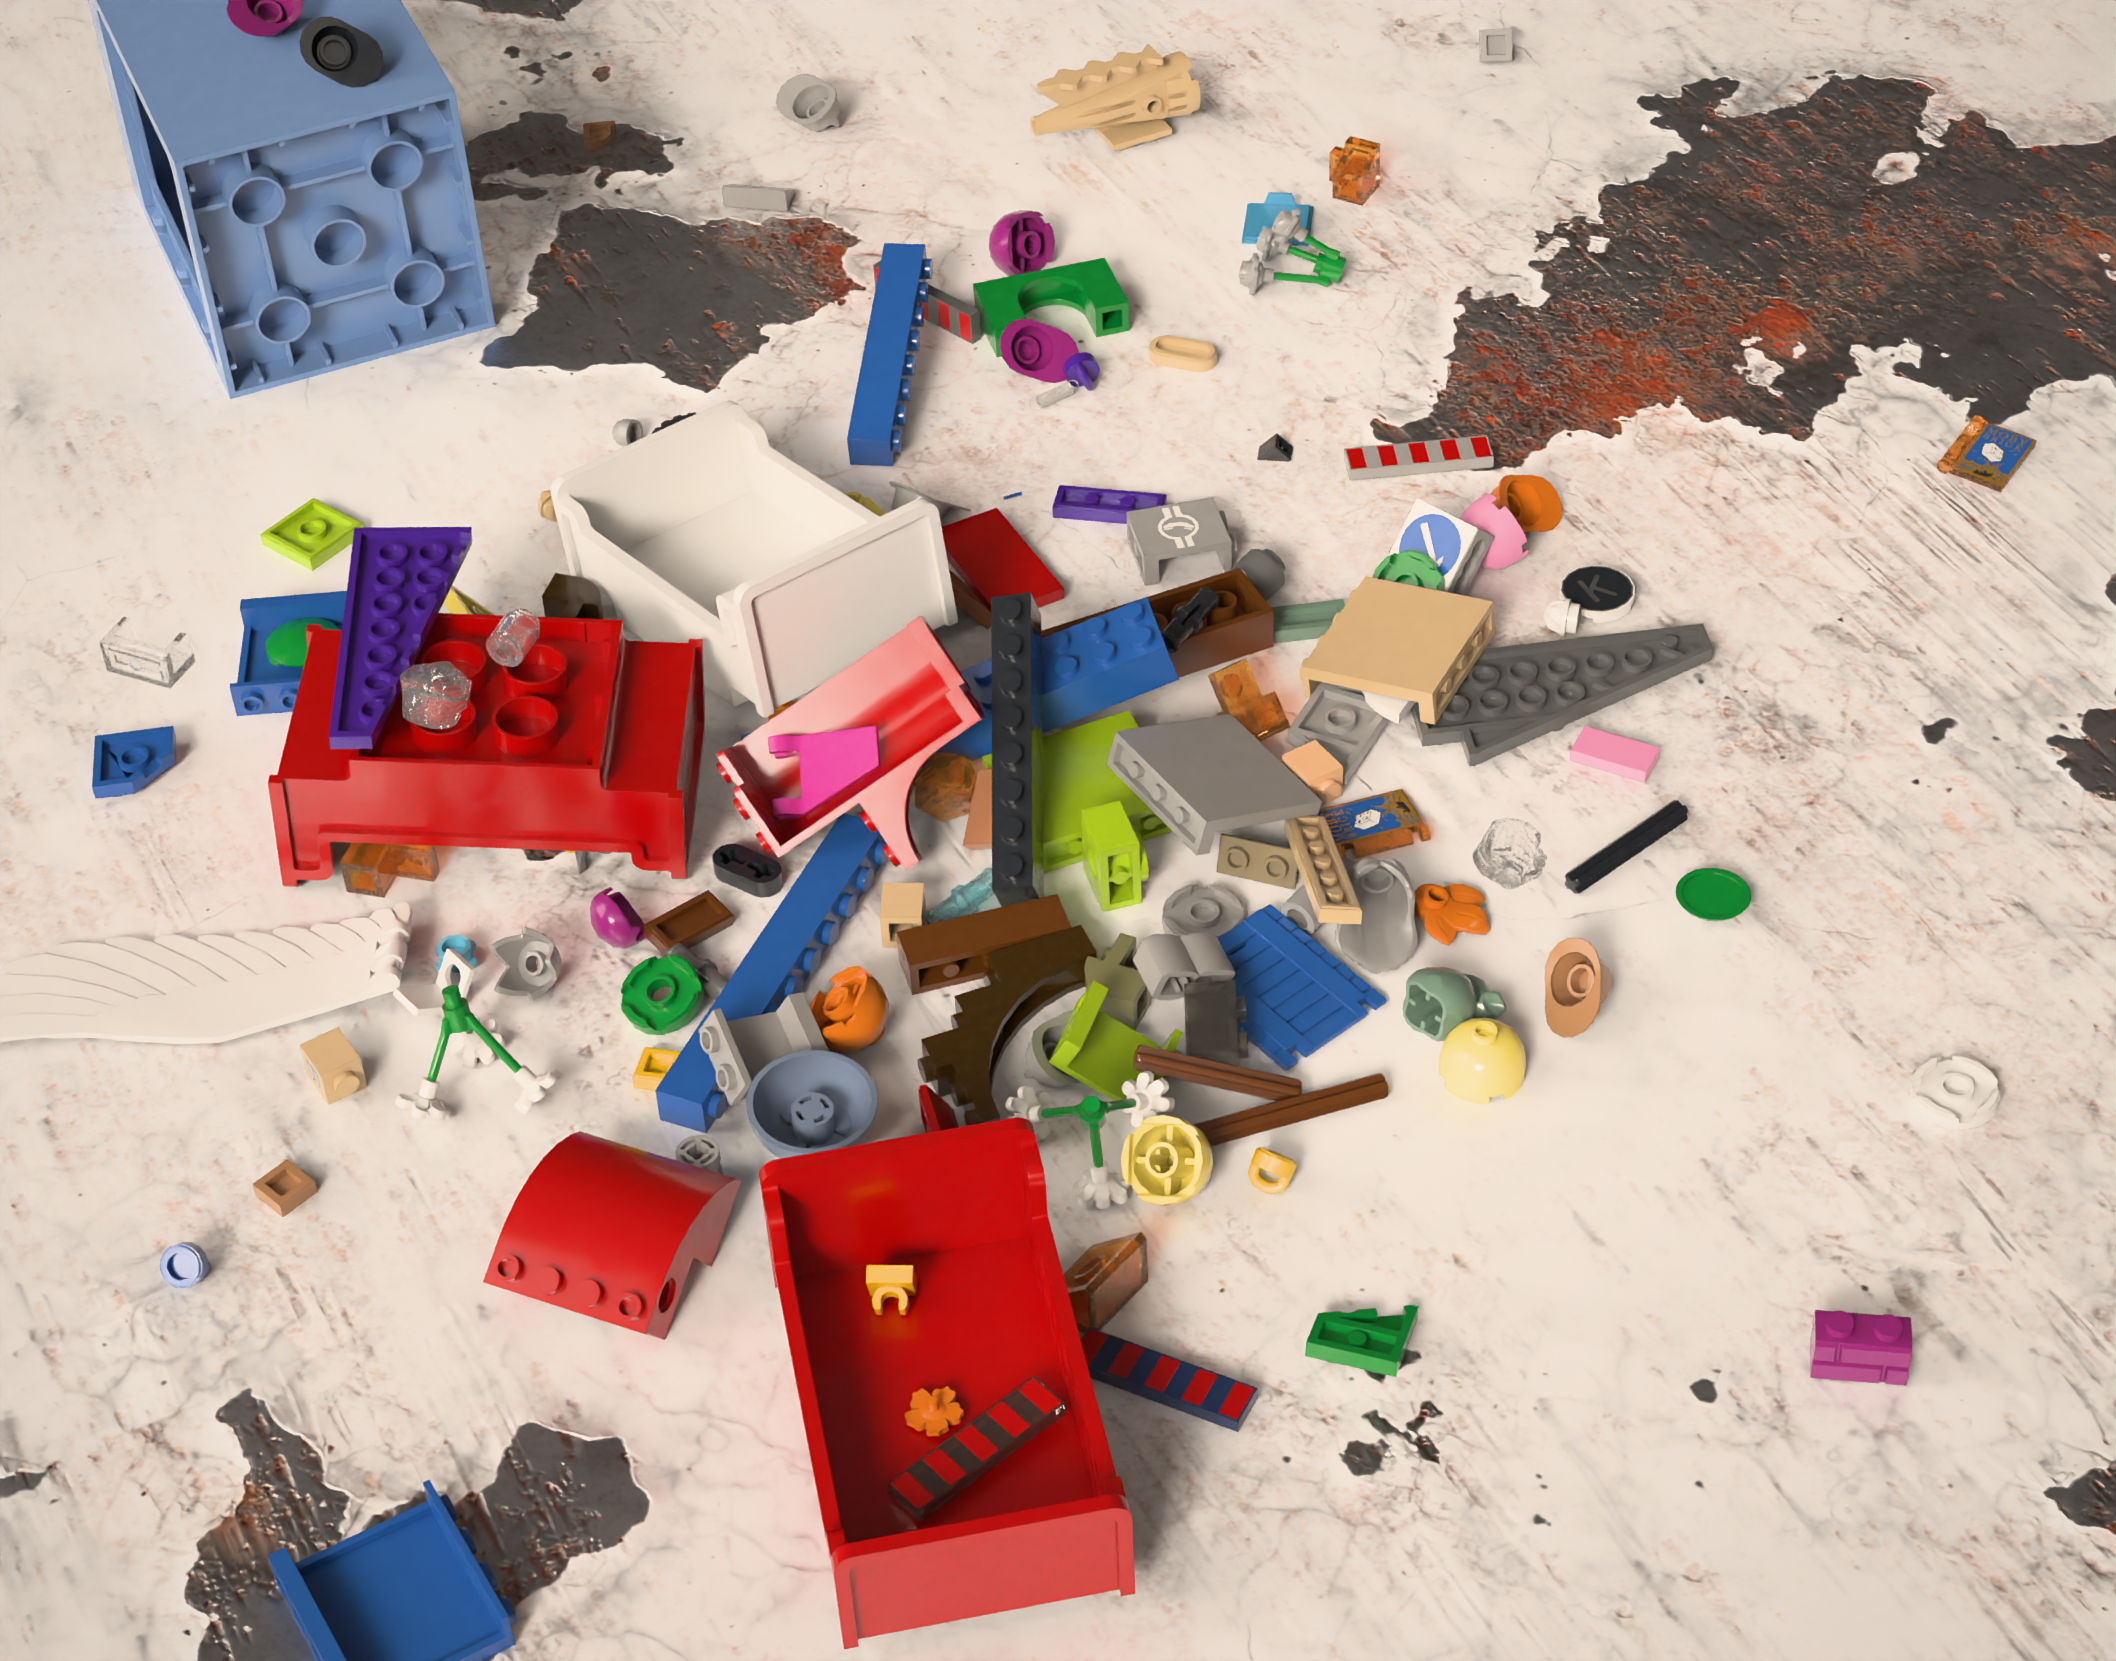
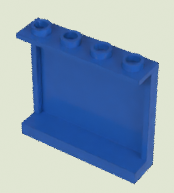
(264, 686)
(398, 1592)

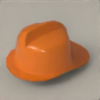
(1530, 501)

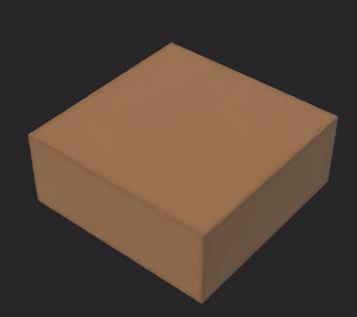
(284, 1188)

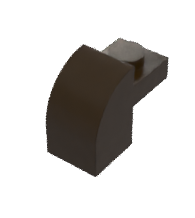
(572, 598)

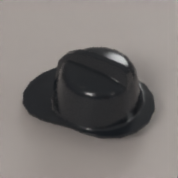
(341, 52)

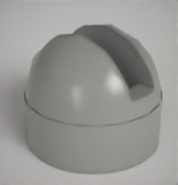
(627, 431)

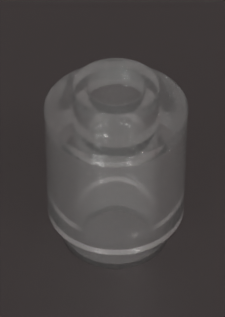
(513, 637)

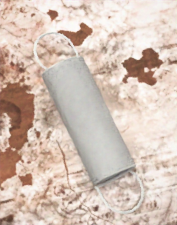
(1054, 395)

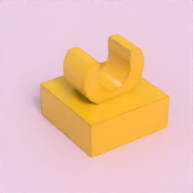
(891, 1281)

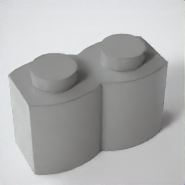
(1172, 961)

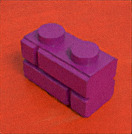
(1860, 1347)

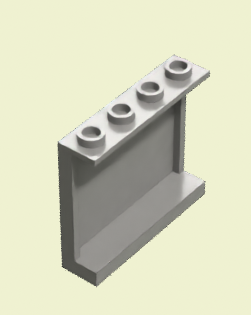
(1208, 778)

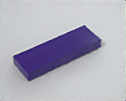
(1101, 504)

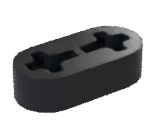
(747, 870)

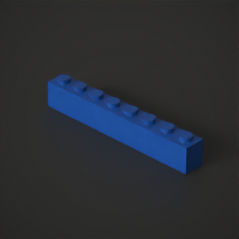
(889, 355)

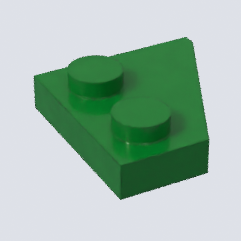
(1362, 1339)

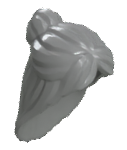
(1387, 924)

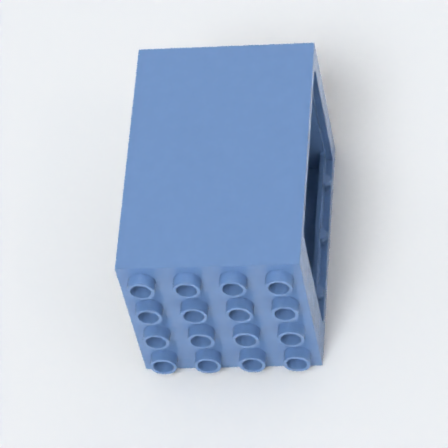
(290, 206)

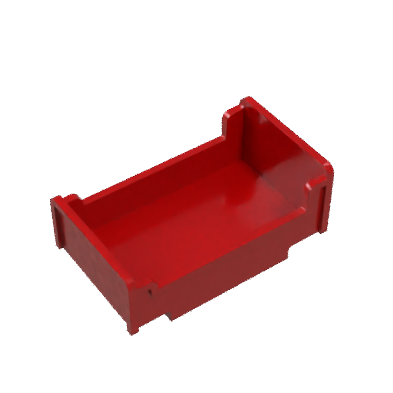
(564, 752)
(983, 1322)

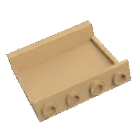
(1402, 644)

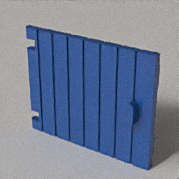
(1292, 987)

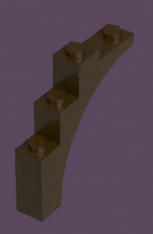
(986, 1019)

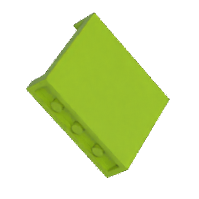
(1080, 779)

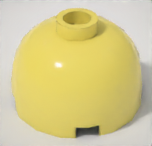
(1482, 1060)
(1167, 1160)

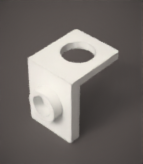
(428, 998)

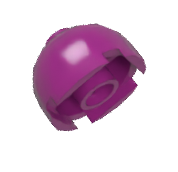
(1021, 242)

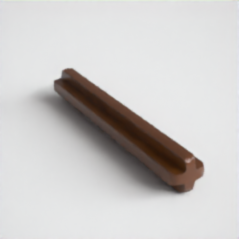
(1215, 1073)

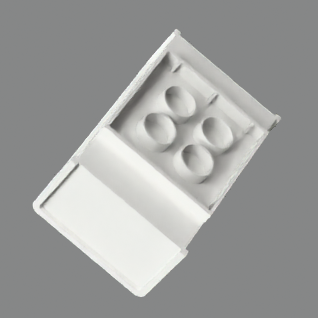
(751, 554)

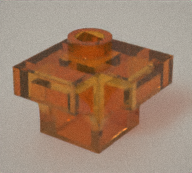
(1355, 170)

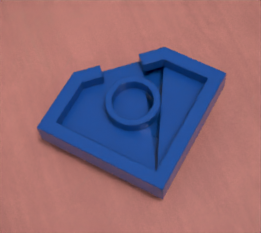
(131, 760)

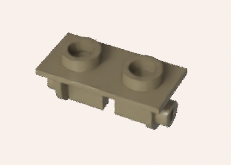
(1257, 861)

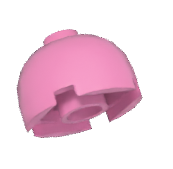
(1508, 539)

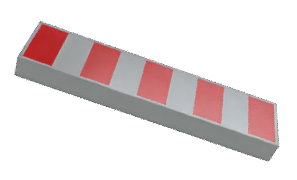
(1418, 457)

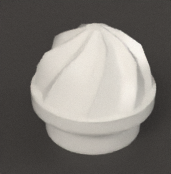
(1562, 616)

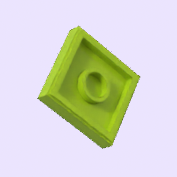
(311, 534)

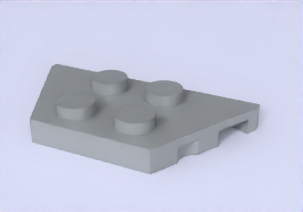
(1339, 723)

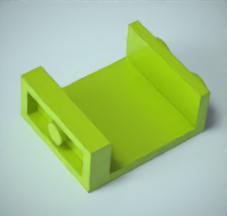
(1100, 1047)

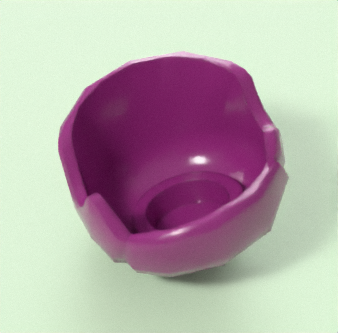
(616, 920)

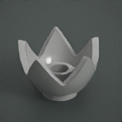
(520, 957)

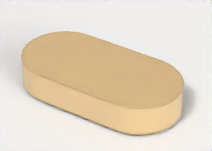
(1183, 353)

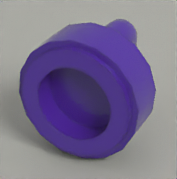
(1082, 369)

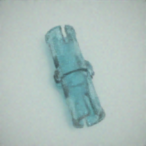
(963, 899)

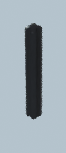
(1626, 847)

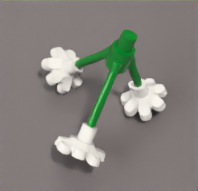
(474, 1042)
(1098, 1182)

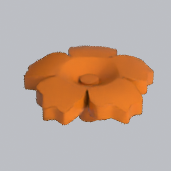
(934, 1411)

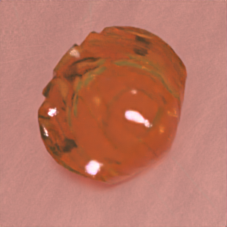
(945, 786)

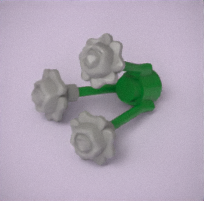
(1274, 240)

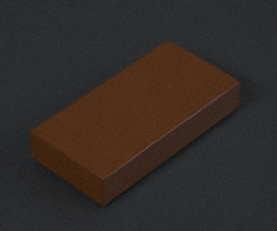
(689, 923)

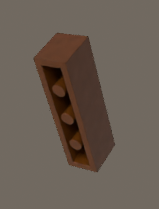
(958, 947)

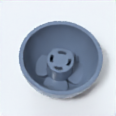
(811, 1103)

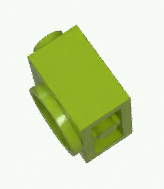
(1113, 856)

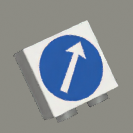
(1448, 541)

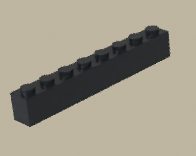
(1016, 749)

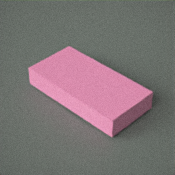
(1614, 754)

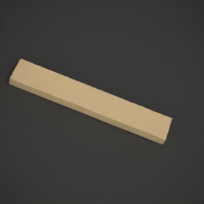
(1323, 870)

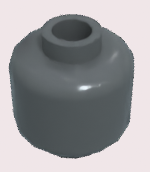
(1263, 570)

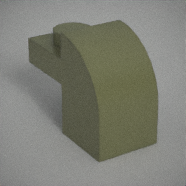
(1127, 993)

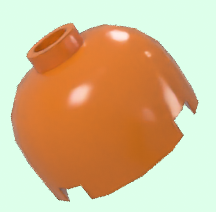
(852, 1011)

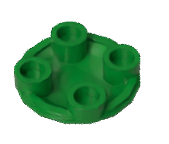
(288, 641)

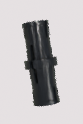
(1199, 608)

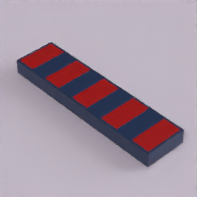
(1168, 1380)

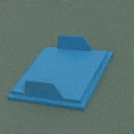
(1263, 215)

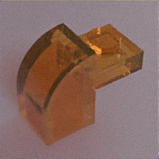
(1242, 699)
(373, 867)

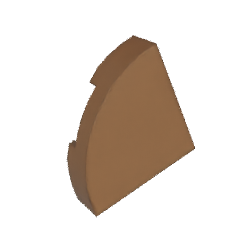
(598, 134)

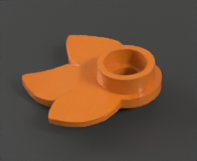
(1450, 910)

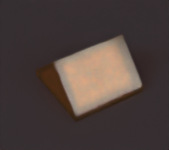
(1106, 1279)

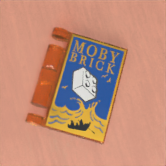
(1986, 454)
(1375, 824)

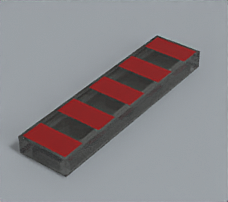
(976, 1448)

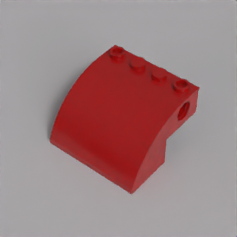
(611, 1232)

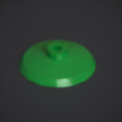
(1713, 894)

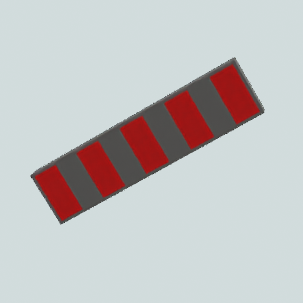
(949, 313)

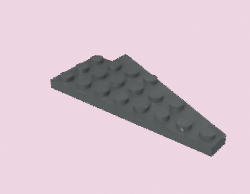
(1543, 686)

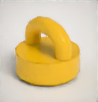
(1275, 1164)

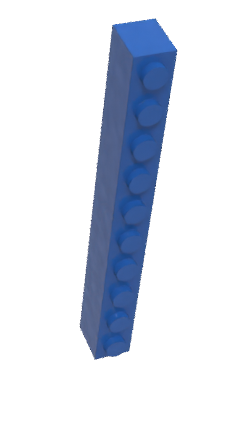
(778, 961)

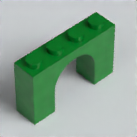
(1081, 285)

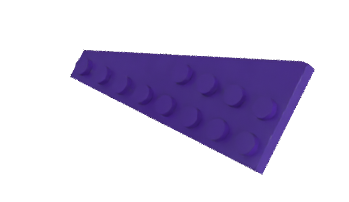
(390, 606)

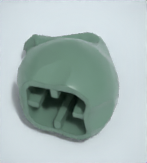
(1445, 997)

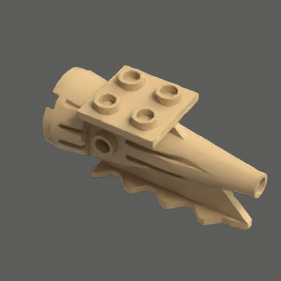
(1120, 97)

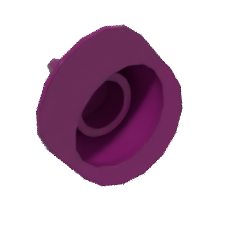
(263, 17)
(1036, 350)

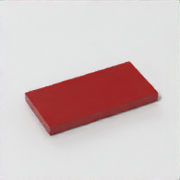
(998, 560)

